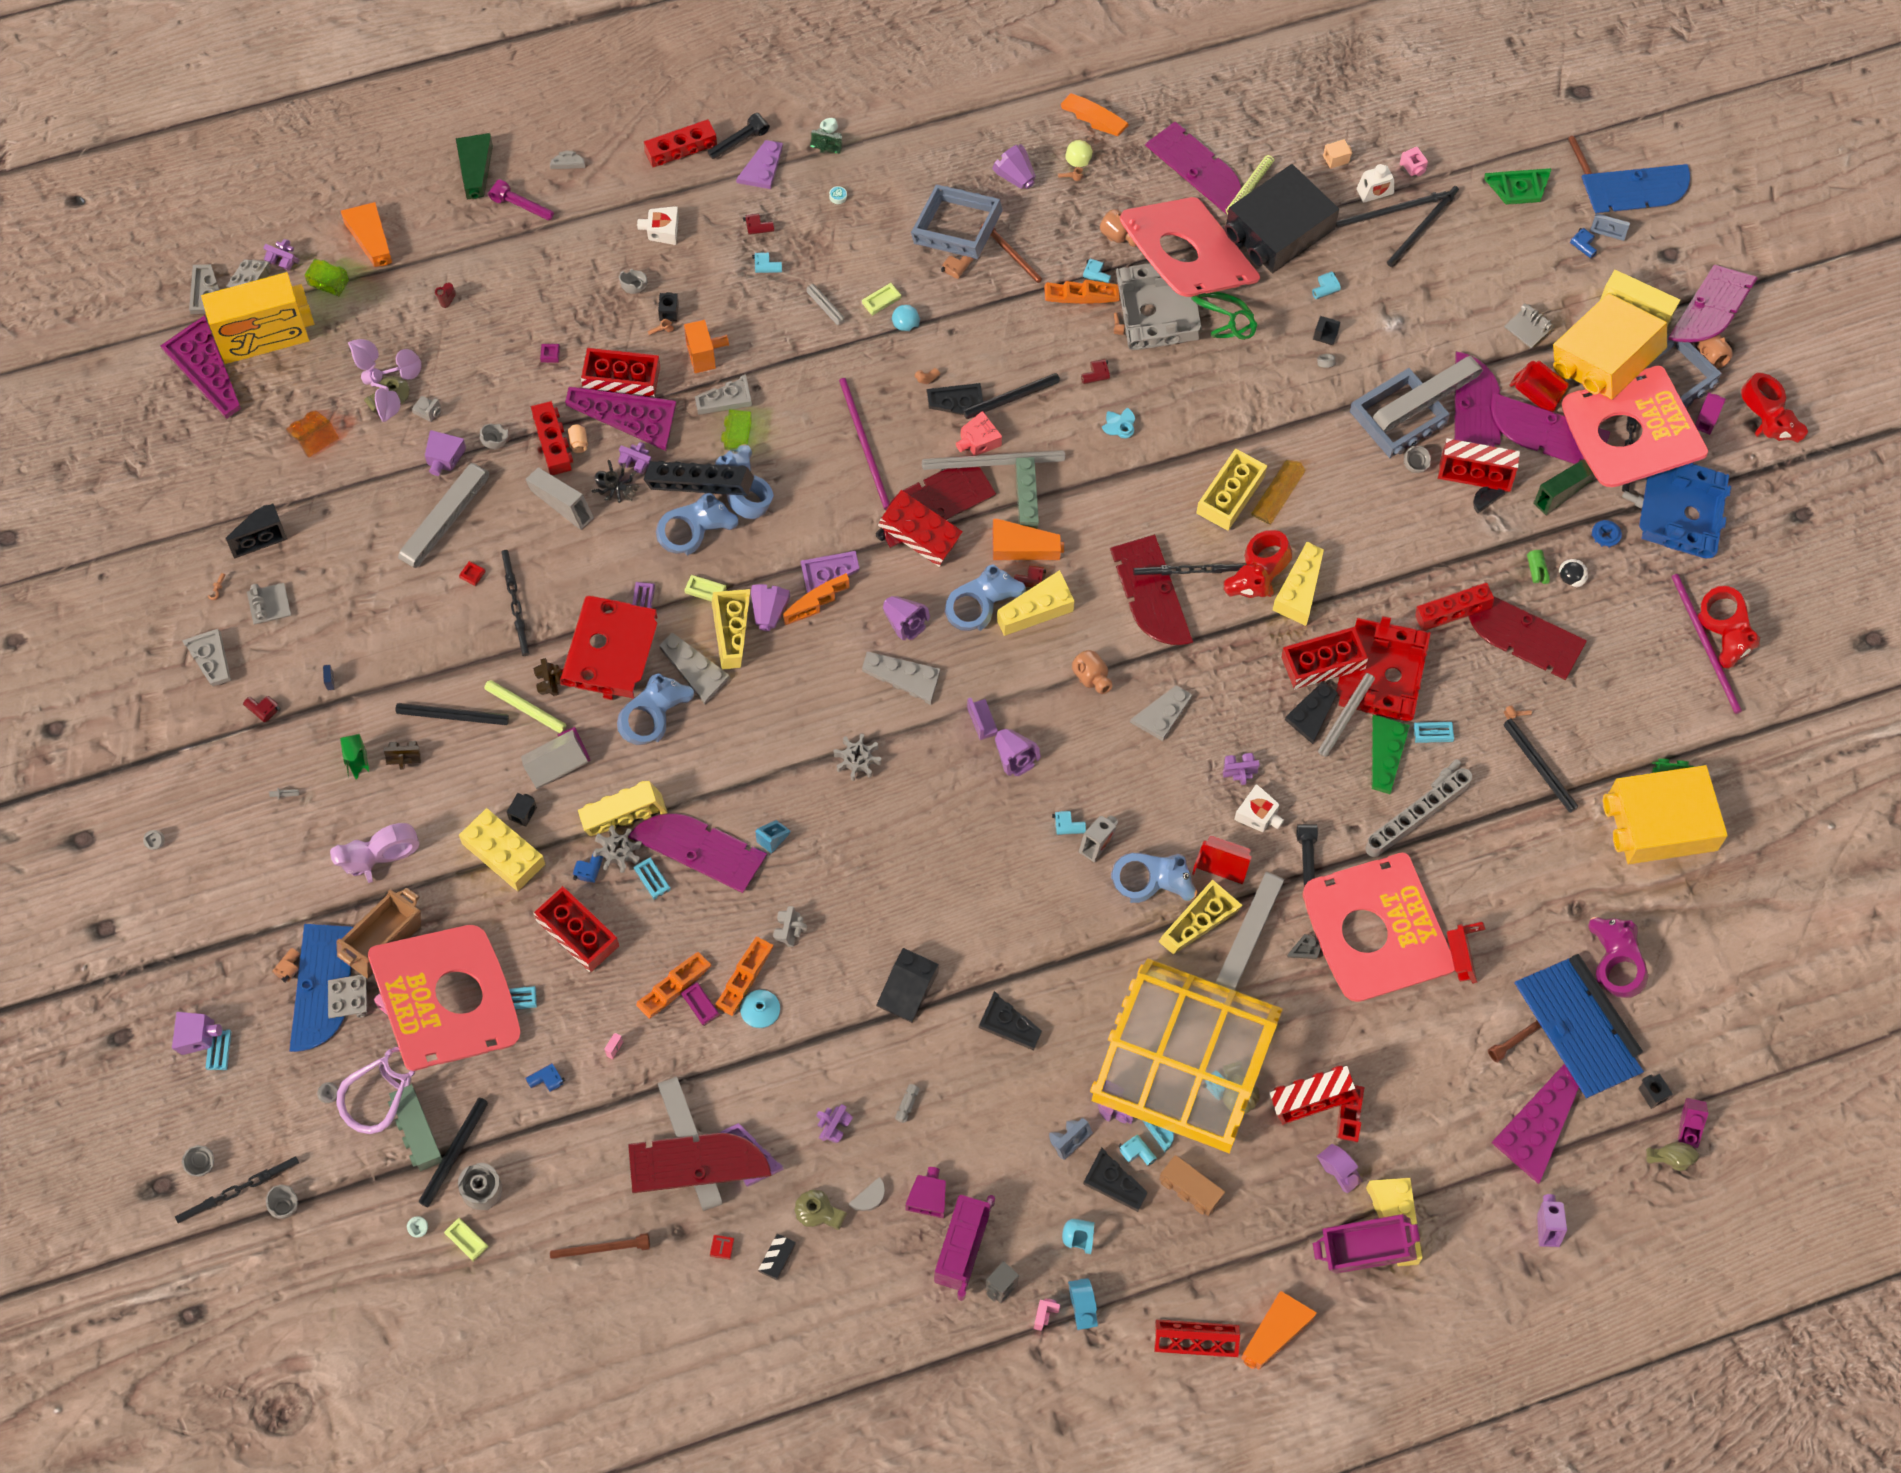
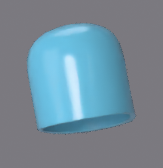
(1078, 1234)

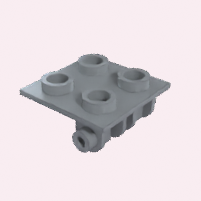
(249, 271)
(1529, 325)
(268, 603)
(347, 996)

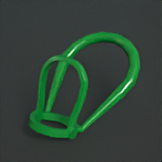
(1229, 298)

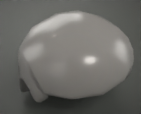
(633, 281)
(493, 436)
(1417, 459)
(198, 1160)
(281, 1201)

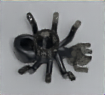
(611, 481)

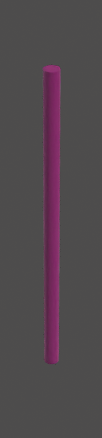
(864, 442)
(1706, 643)

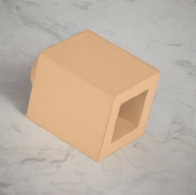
(1337, 153)

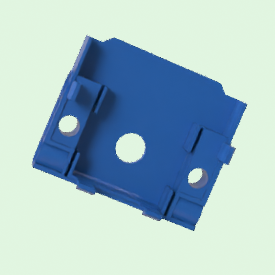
(1664, 506)

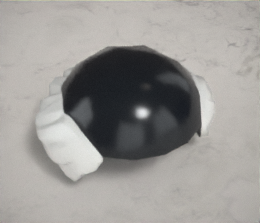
(1573, 572)

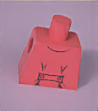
(979, 436)

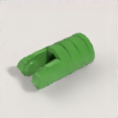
(1538, 566)

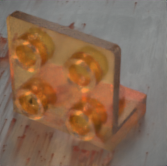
(313, 432)

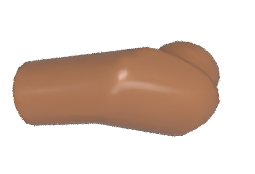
(927, 378)

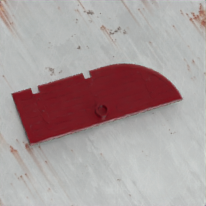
(949, 493)
(1156, 602)
(1529, 636)
(688, 1163)

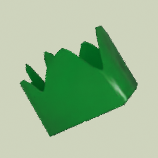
(351, 754)

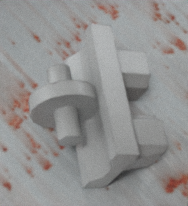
(792, 926)

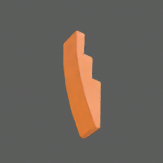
(1096, 115)
(1082, 293)
(811, 602)
(744, 976)
(672, 986)

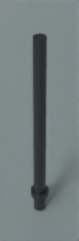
(1434, 197)
(1450, 197)

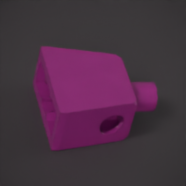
(927, 1194)

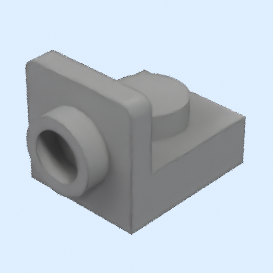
(426, 408)

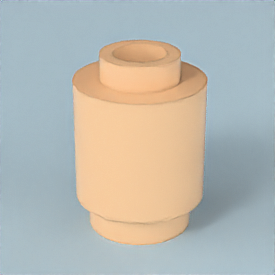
(577, 438)

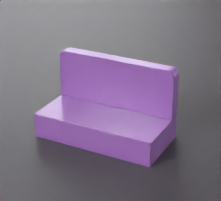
(982, 718)

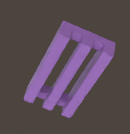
(644, 591)

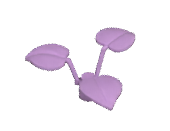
(364, 355)

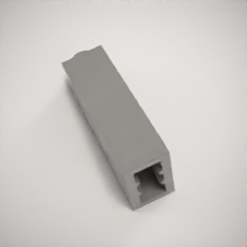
(560, 497)

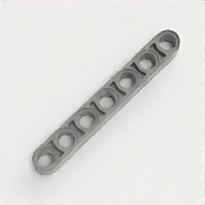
(1427, 393)
(443, 515)
(1414, 819)
(1250, 931)
(683, 1127)

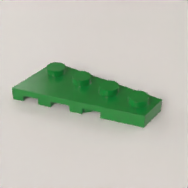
(1387, 748)

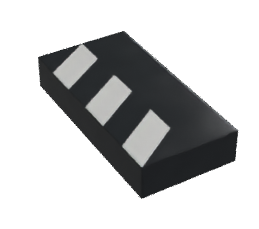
(777, 1256)

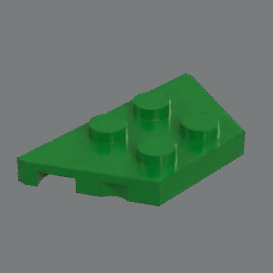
(1519, 186)

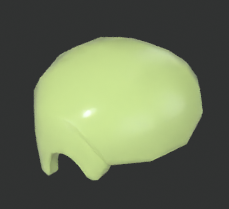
(1079, 153)

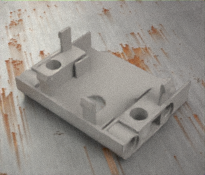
(1175, 315)

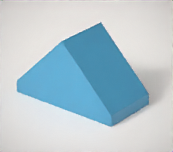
(771, 835)

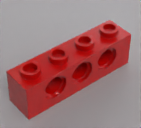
(680, 143)
(546, 413)
(1454, 607)

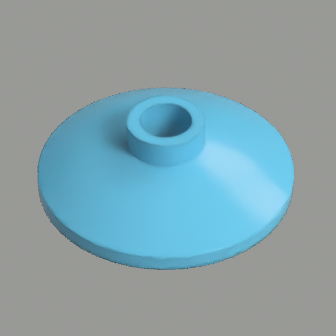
(760, 1017)

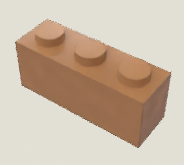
(1191, 1186)

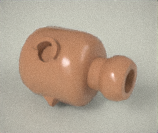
(1113, 228)
(1716, 351)
(1092, 671)

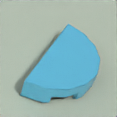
(1162, 1136)

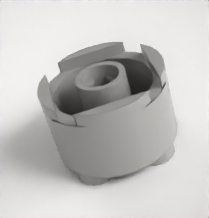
(476, 1176)

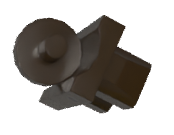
(551, 675)
(402, 755)

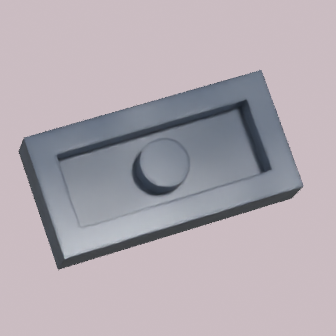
(1609, 226)
(1076, 1134)

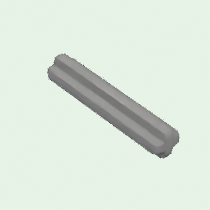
(825, 304)

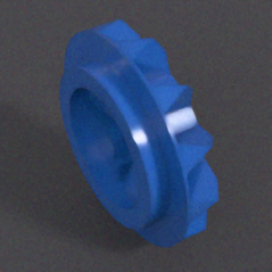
(1606, 526)

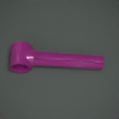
(502, 192)

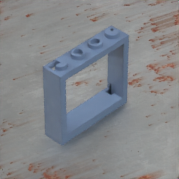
(951, 244)
(1701, 363)
(1359, 407)

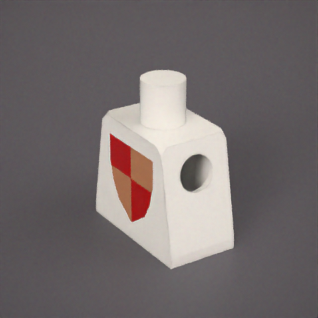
(1376, 183)
(661, 225)
(1259, 810)

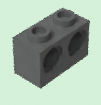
(1001, 1283)

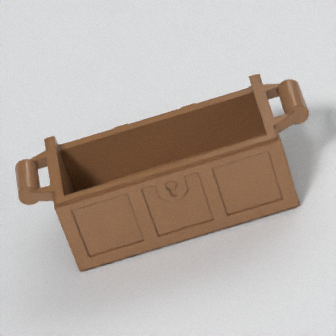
(387, 922)

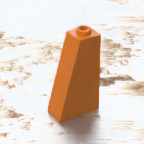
(367, 230)
(1022, 542)
(1280, 1325)

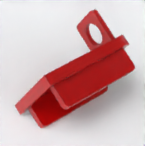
(1540, 385)
(1223, 859)
(1461, 950)

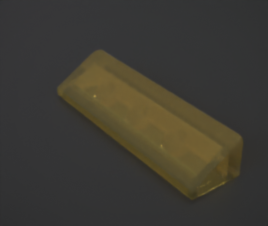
(1278, 491)

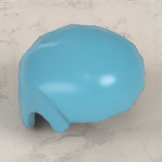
(905, 317)

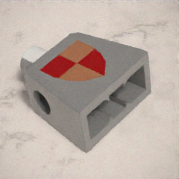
(1098, 837)

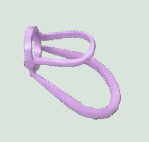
(385, 1070)

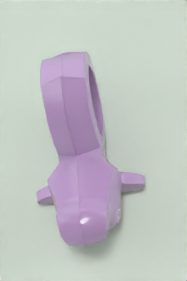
(385, 846)

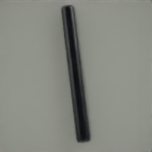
(1011, 395)
(452, 714)
(1540, 765)
(1605, 1005)
(453, 1152)

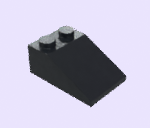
(256, 532)
(908, 985)

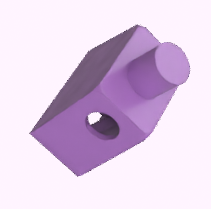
(443, 451)
(194, 1032)
(1551, 1222)

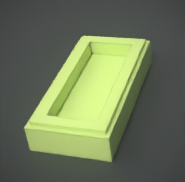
(881, 299)
(703, 588)
(466, 1239)

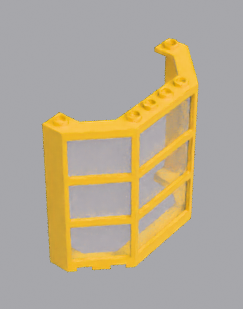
(1185, 1054)

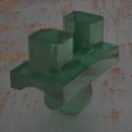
(826, 141)

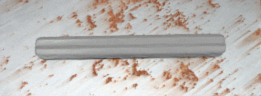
(1346, 715)

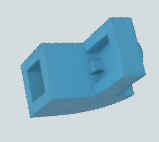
(1083, 1303)

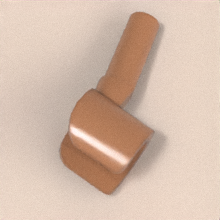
(1076, 174)
(665, 324)
(1119, 328)
(1511, 713)

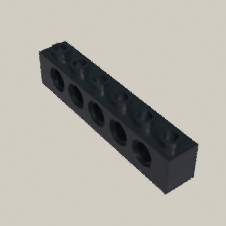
(699, 478)

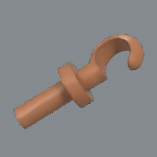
(217, 586)

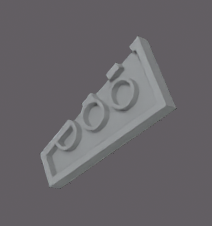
(694, 667)
(904, 675)

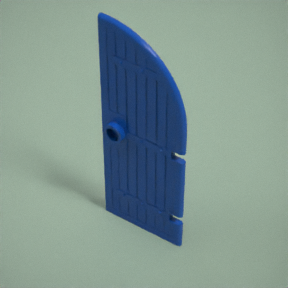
(1636, 187)
(316, 967)

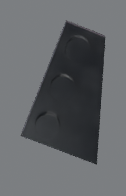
(954, 398)
(1312, 711)
(1006, 1022)
(1112, 1181)

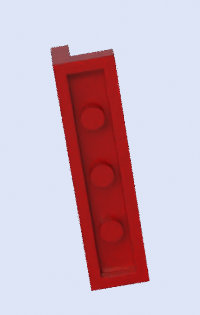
(1194, 1332)

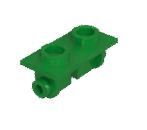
(1664, 765)

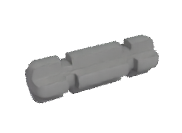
(907, 1103)

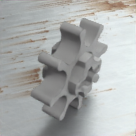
(863, 761)
(611, 843)

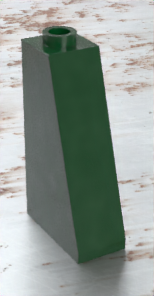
(474, 162)
(1563, 486)

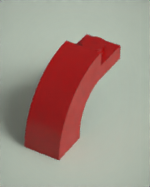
(1349, 1118)

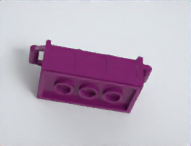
(962, 1243)
(1368, 1244)

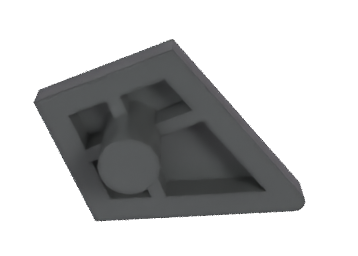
(1306, 948)

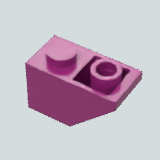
(1709, 413)
(1692, 1122)

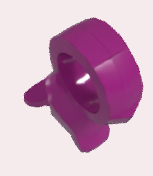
(1621, 945)

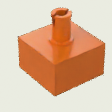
(702, 346)

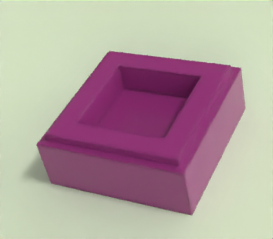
(550, 353)

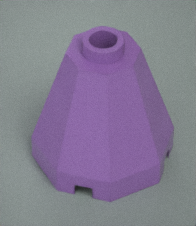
(1016, 167)
(768, 605)
(906, 616)
(1016, 752)

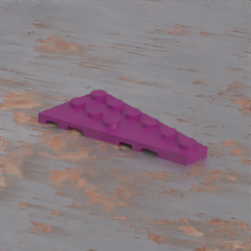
(200, 361)
(636, 415)
(1536, 1128)

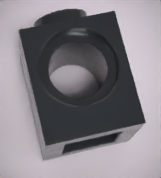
(665, 311)
(522, 809)
(1652, 1098)

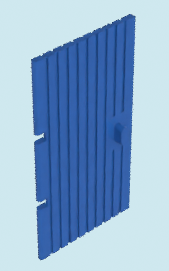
(1578, 1028)

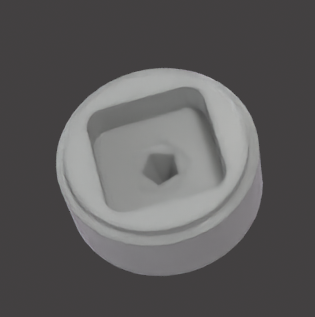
(1326, 360)
(153, 839)
(327, 1092)

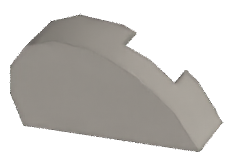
(567, 160)
(870, 1197)

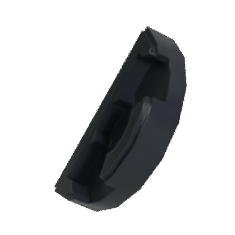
(1485, 497)

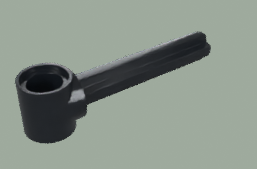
(755, 125)
(1307, 835)

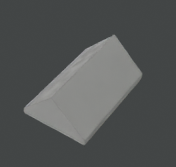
(554, 759)

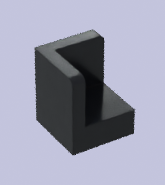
(1326, 330)

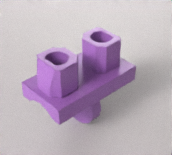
(287, 258)
(635, 454)
(1242, 770)
(838, 1116)

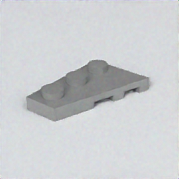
(202, 283)
(730, 396)
(210, 656)
(1163, 713)

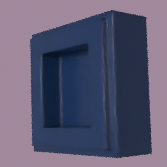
(328, 677)

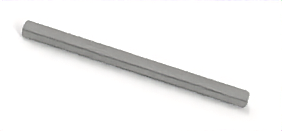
(990, 460)

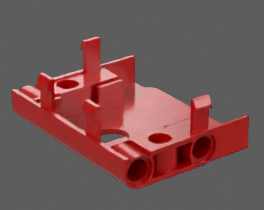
(1383, 653)
(623, 657)

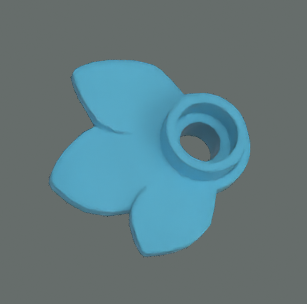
(1117, 423)

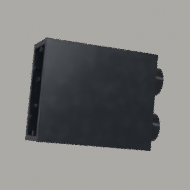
(1281, 219)

